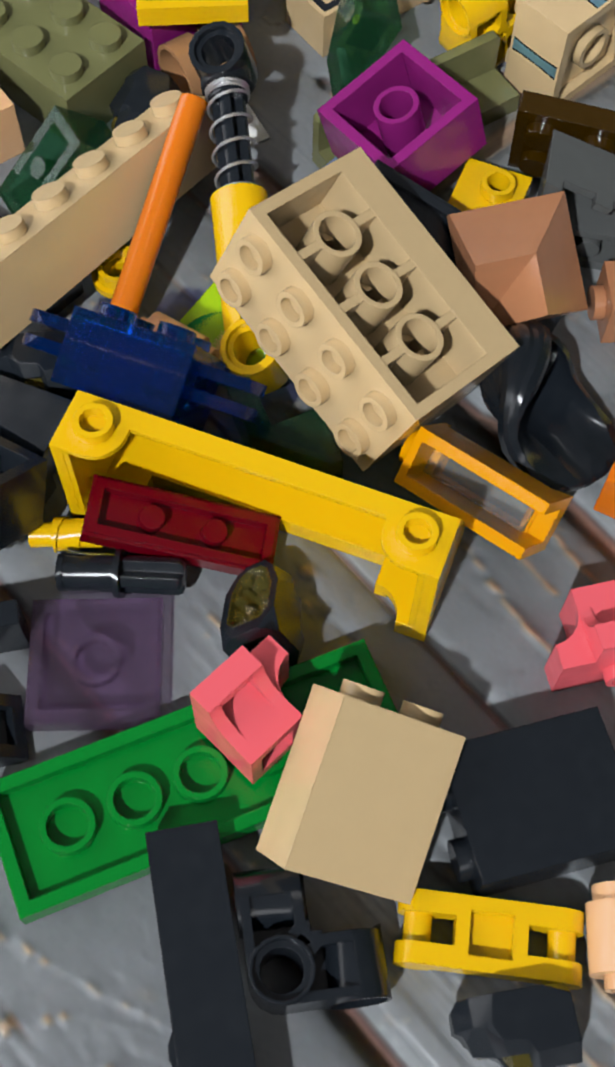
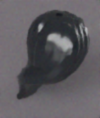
(546, 414)

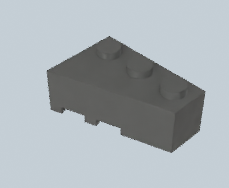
(589, 186)

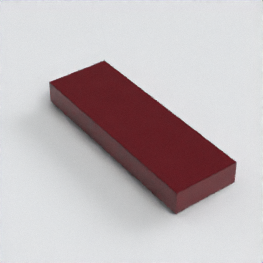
(177, 525)

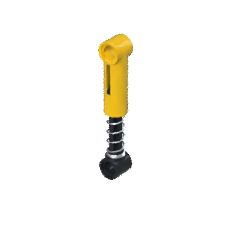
(227, 93)

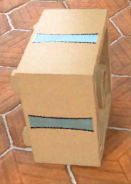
(560, 45)

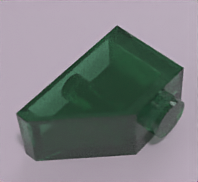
(51, 153)

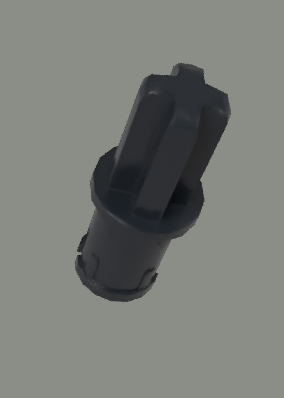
(120, 573)

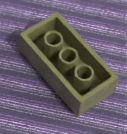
(64, 56)

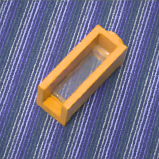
(480, 490)

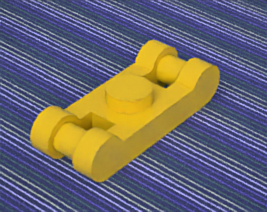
(490, 938)

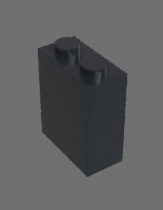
(532, 803)

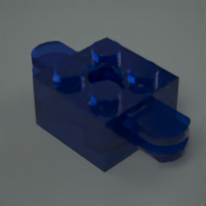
(147, 370)

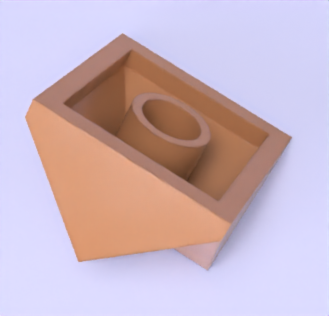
(520, 258)

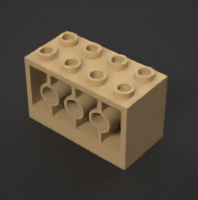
(359, 306)

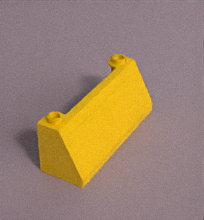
(140, 448)

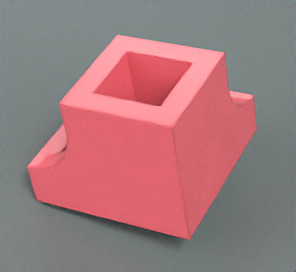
(590, 639)
(245, 710)

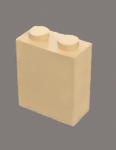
(361, 792)

